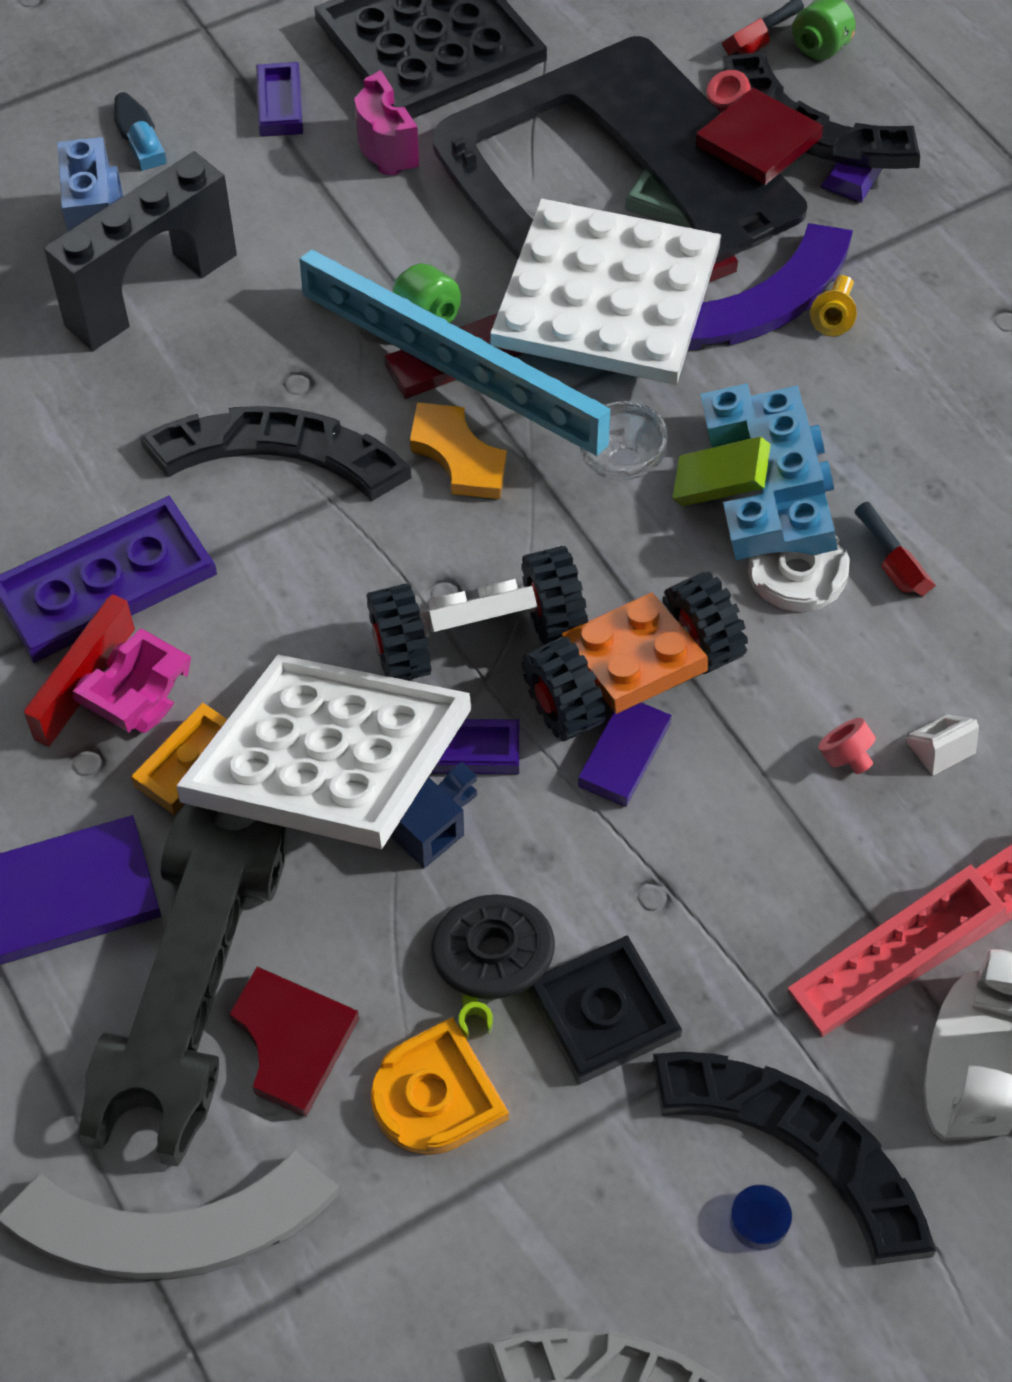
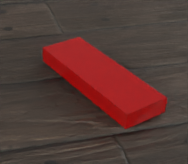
(54, 701)

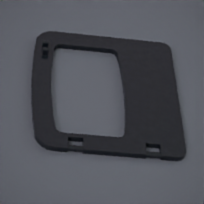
(655, 118)

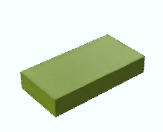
(721, 471)

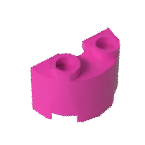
(383, 131)
(136, 682)

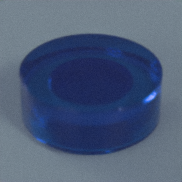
(760, 1217)

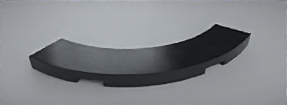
(856, 146)
(282, 433)
(813, 1127)

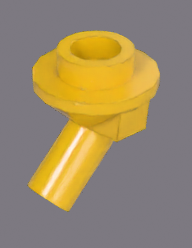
(834, 310)

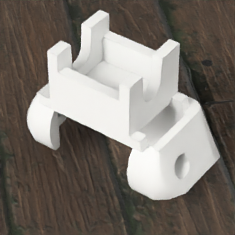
(972, 1055)

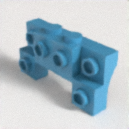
(793, 505)

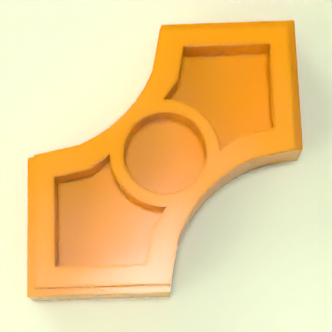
(446, 438)

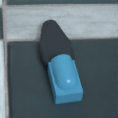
(138, 129)

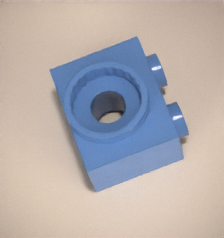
(86, 179)

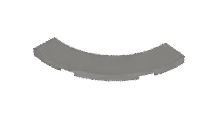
(170, 1242)
(590, 1357)

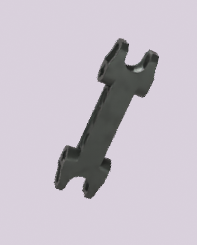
(160, 1057)

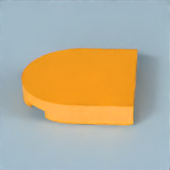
(434, 1093)

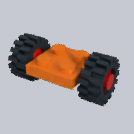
(634, 654)

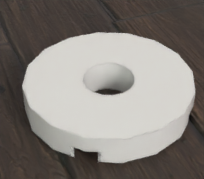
(795, 589)

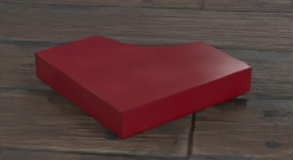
(295, 1037)

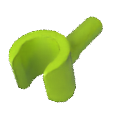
(471, 1007)

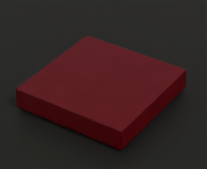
(759, 135)

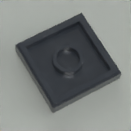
(604, 1009)

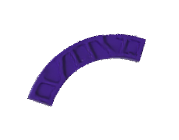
(779, 297)

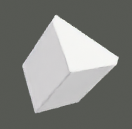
(944, 742)

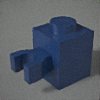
(436, 816)

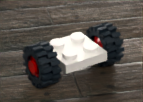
(550, 596)

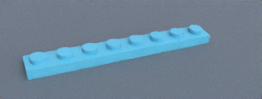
(456, 353)

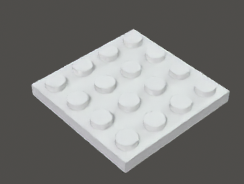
(606, 291)
(326, 750)

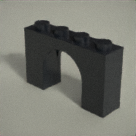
(94, 256)

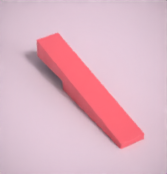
(908, 944)

